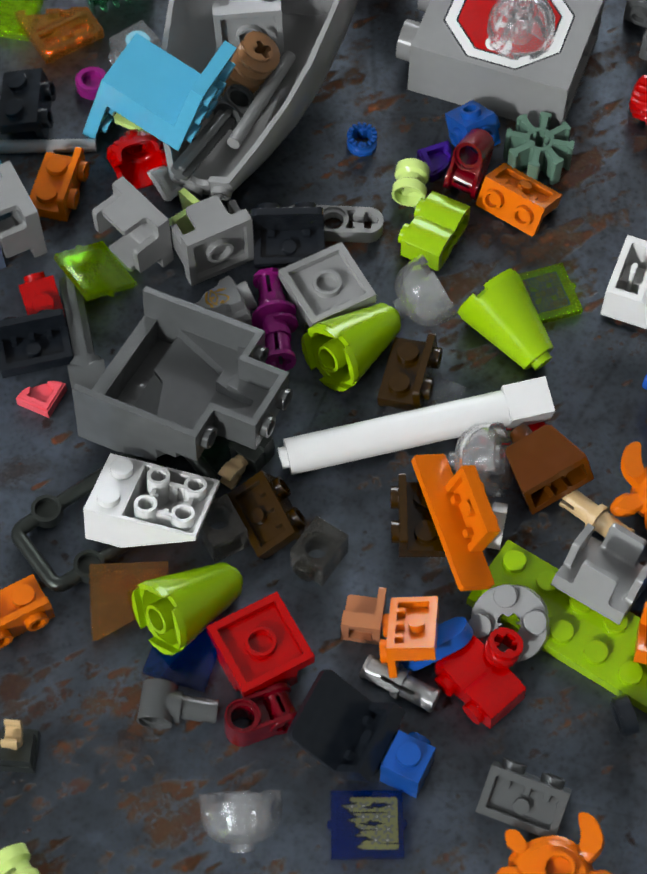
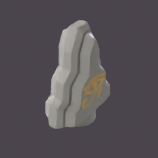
(230, 300)

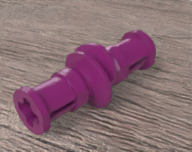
(275, 317)

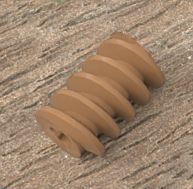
(254, 61)

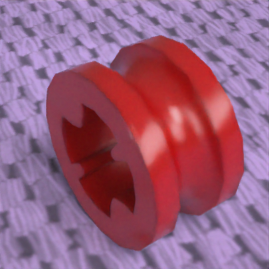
(503, 636)

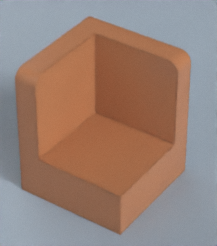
(363, 618)

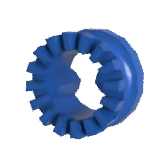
(362, 131)

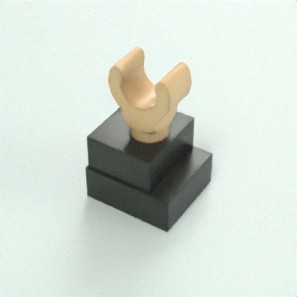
(245, 457)
(18, 747)

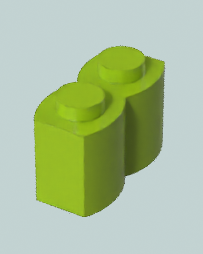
(434, 230)

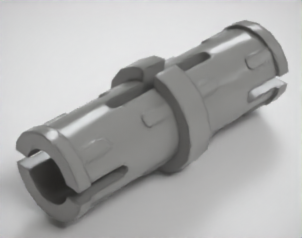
(403, 686)

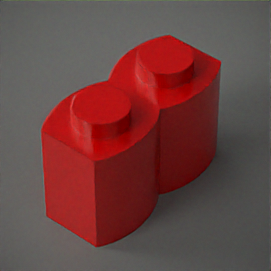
(483, 688)

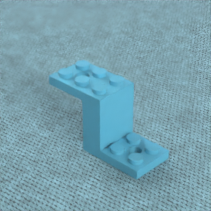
(159, 92)

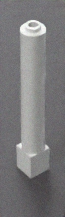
(513, 406)

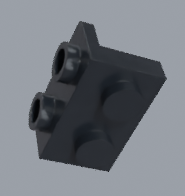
(26, 102)
(34, 343)

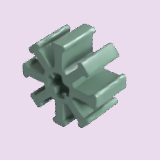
(539, 147)

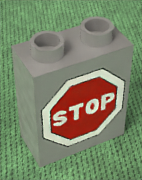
(456, 63)

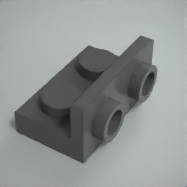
(524, 798)

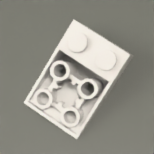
(627, 288)
(146, 504)

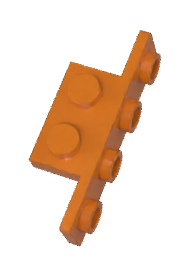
(460, 517)

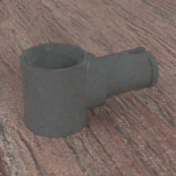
(163, 704)

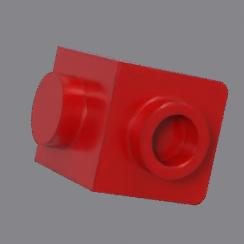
(39, 293)

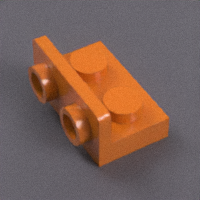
(58, 184)
(517, 198)
(23, 609)
(409, 631)

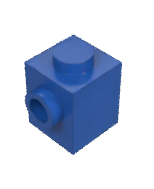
(408, 762)

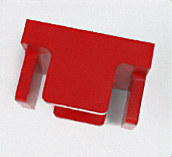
(260, 646)

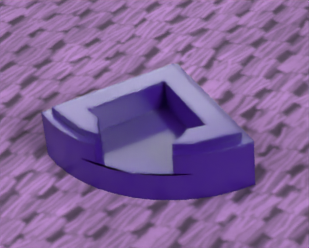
(437, 158)

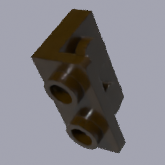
(409, 373)
(267, 513)
(414, 528)

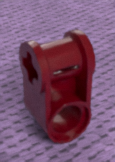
(467, 167)
(269, 711)

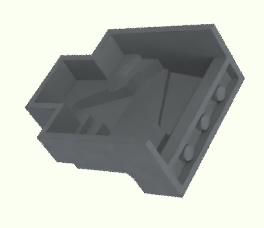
(183, 384)

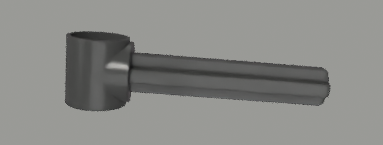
(226, 117)
(86, 366)

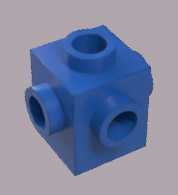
(469, 117)

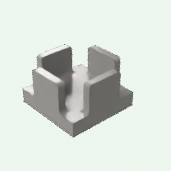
(241, 17)
(142, 224)
(23, 228)
(218, 242)
(326, 286)
(604, 573)

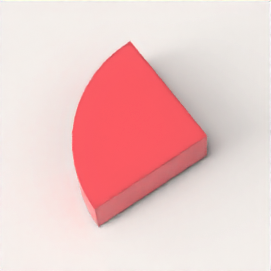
(43, 397)

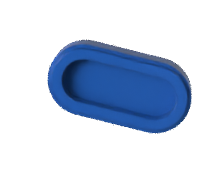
(451, 637)

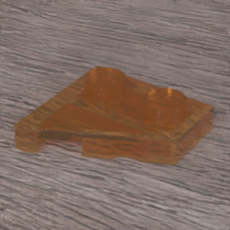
(60, 31)
(112, 591)

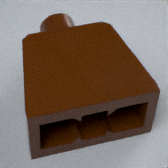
(546, 465)

